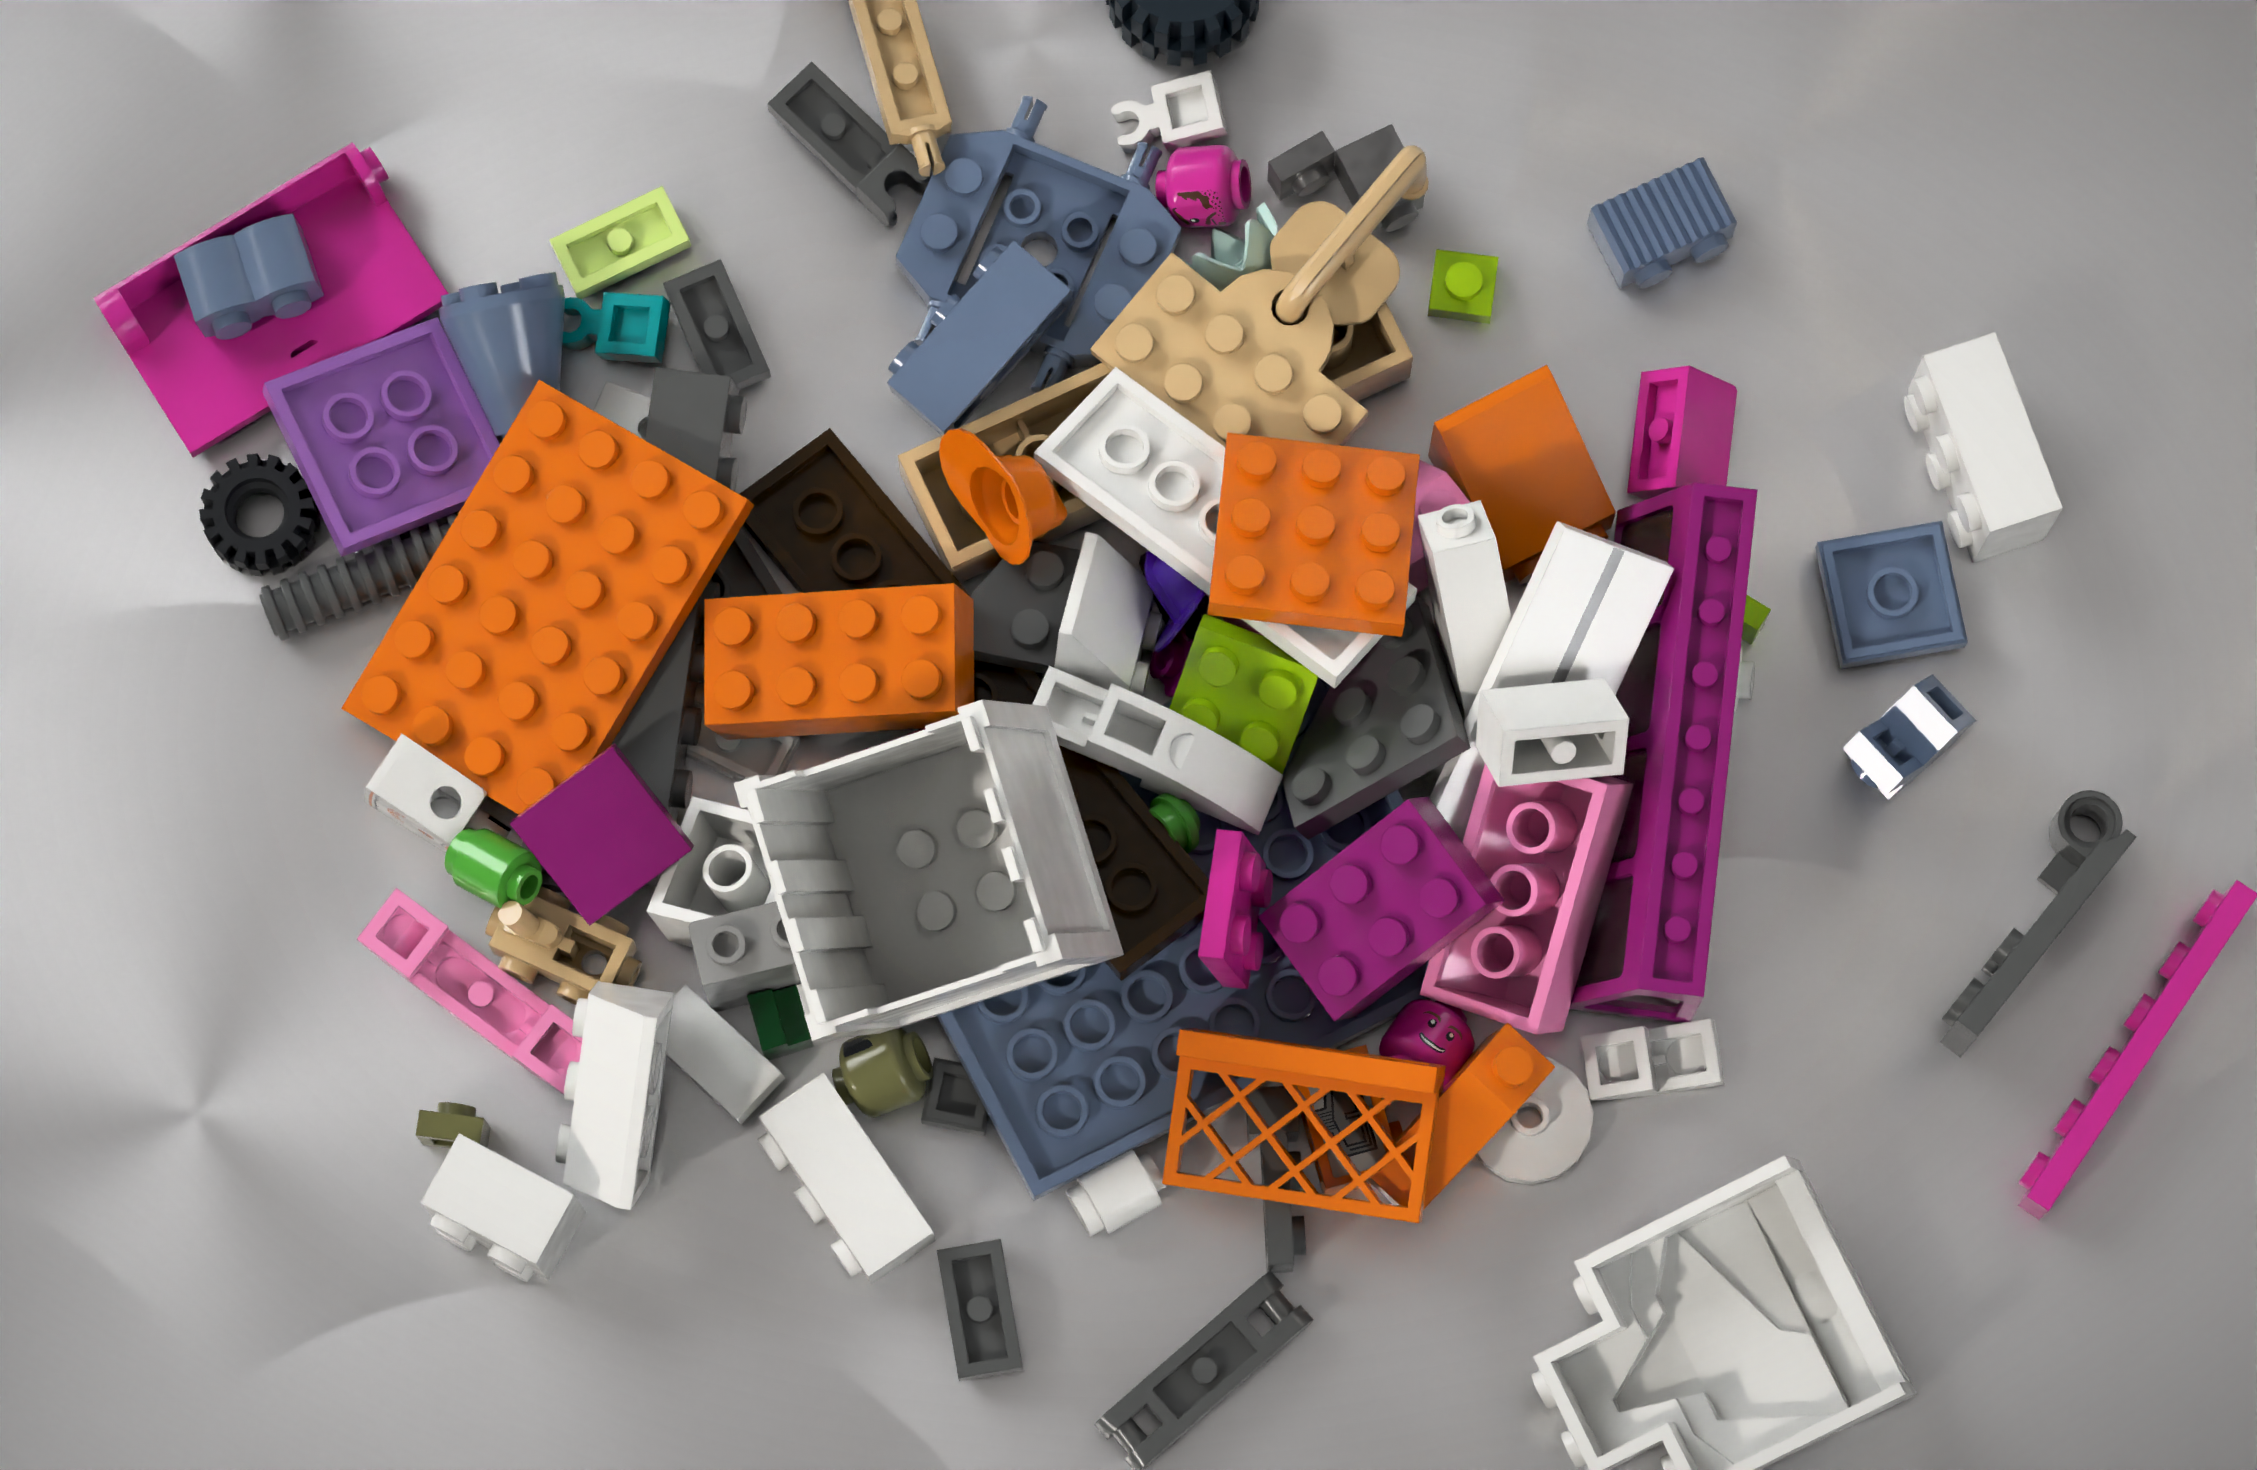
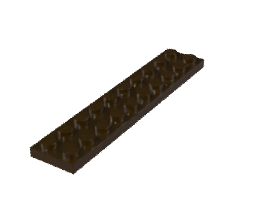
(841, 532)

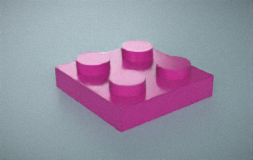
(1235, 894)

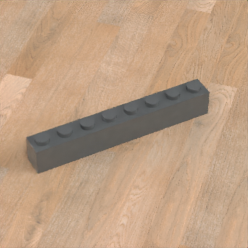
(695, 422)

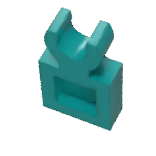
(624, 328)

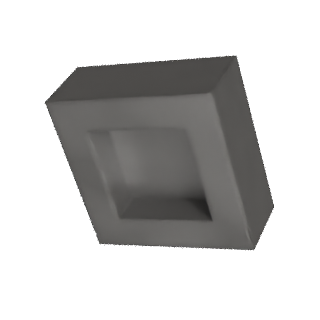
(1302, 167)

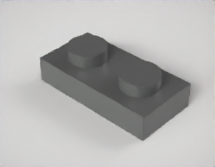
(716, 325)
(979, 1310)

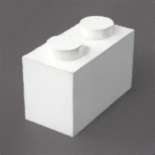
(1552, 732)

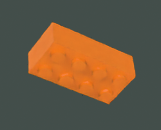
(837, 661)

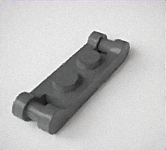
(1204, 1371)

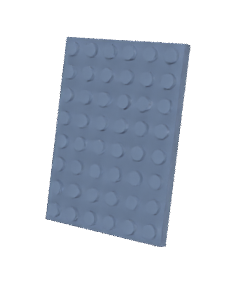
(1092, 1060)

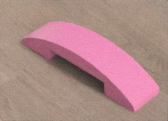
(473, 988)

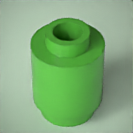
(493, 867)

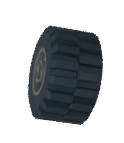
(1183, 26)

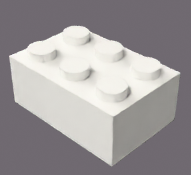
(1982, 448)

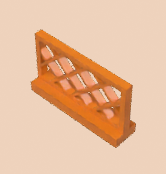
(1308, 1067)

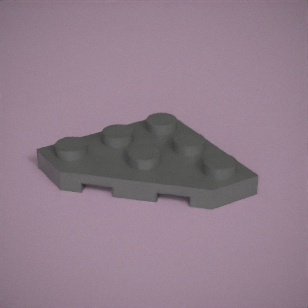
(1377, 728)

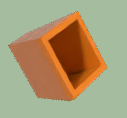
(1525, 466)

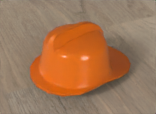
(1002, 493)

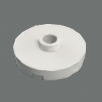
(1555, 1144)

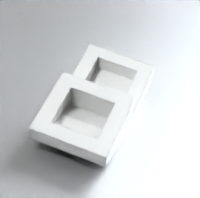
(719, 1057)
(1652, 1060)

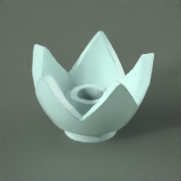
(1235, 256)

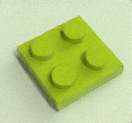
(1244, 690)

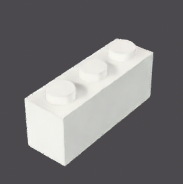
(844, 1180)

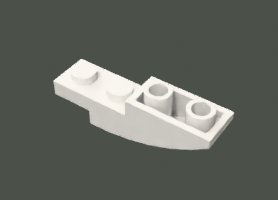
(1160, 748)

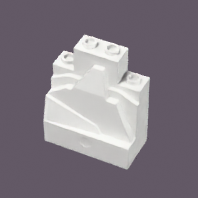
(1722, 1335)

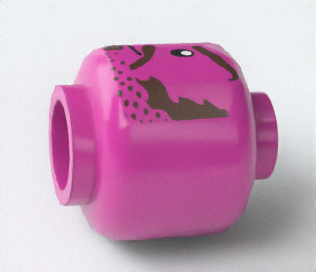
(1204, 186)

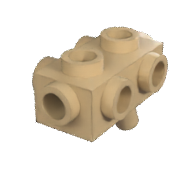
(555, 943)

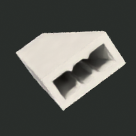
(1465, 593)

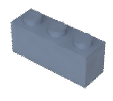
(978, 338)

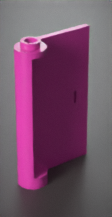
(369, 280)

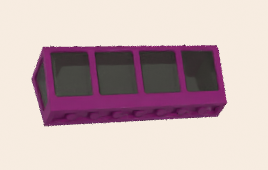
(1680, 702)

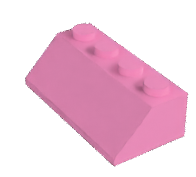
(1549, 860)

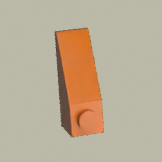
(1469, 1112)

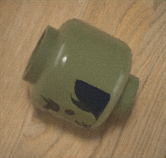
(882, 1071)

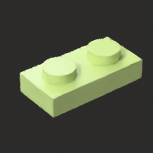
(620, 243)

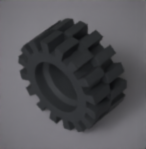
(233, 488)

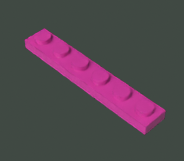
(2119, 1070)

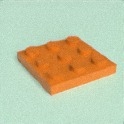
(1314, 535)

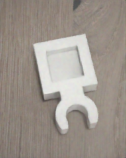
(1182, 114)

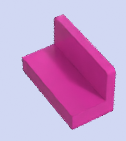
(1681, 431)

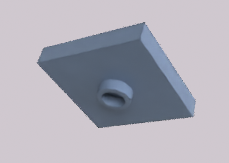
(1891, 594)

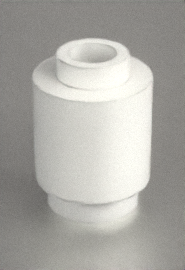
(1116, 1192)

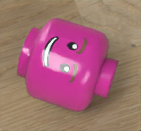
(1430, 1034)

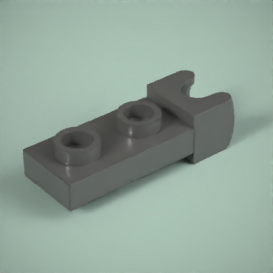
(847, 141)
(1282, 1231)

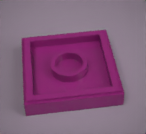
(602, 834)

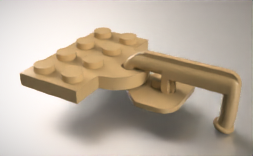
(1224, 352)

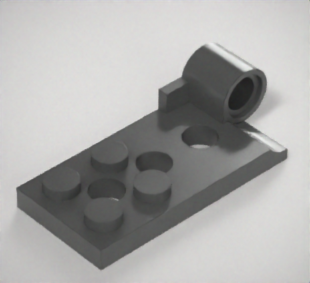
(2073, 878)

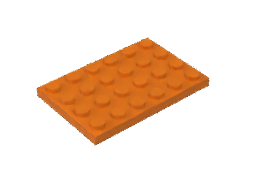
(548, 601)

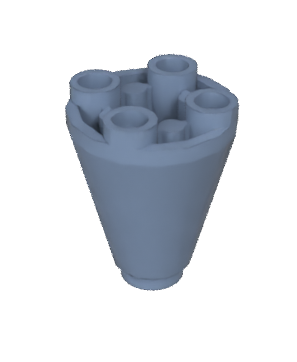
(507, 341)

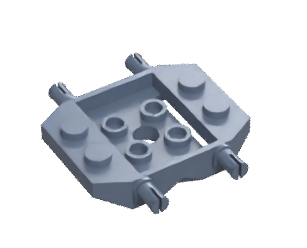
(1050, 201)

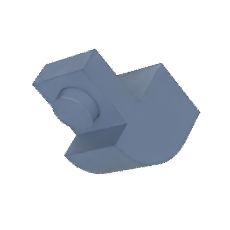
(1908, 737)

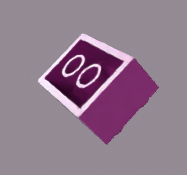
(1381, 908)

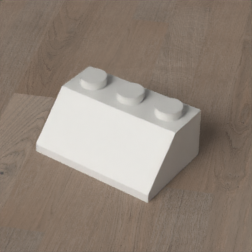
(615, 1091)

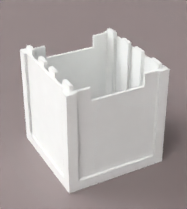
(931, 870)

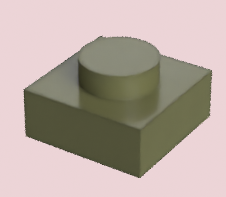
(443, 1126)

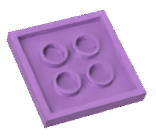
(384, 434)

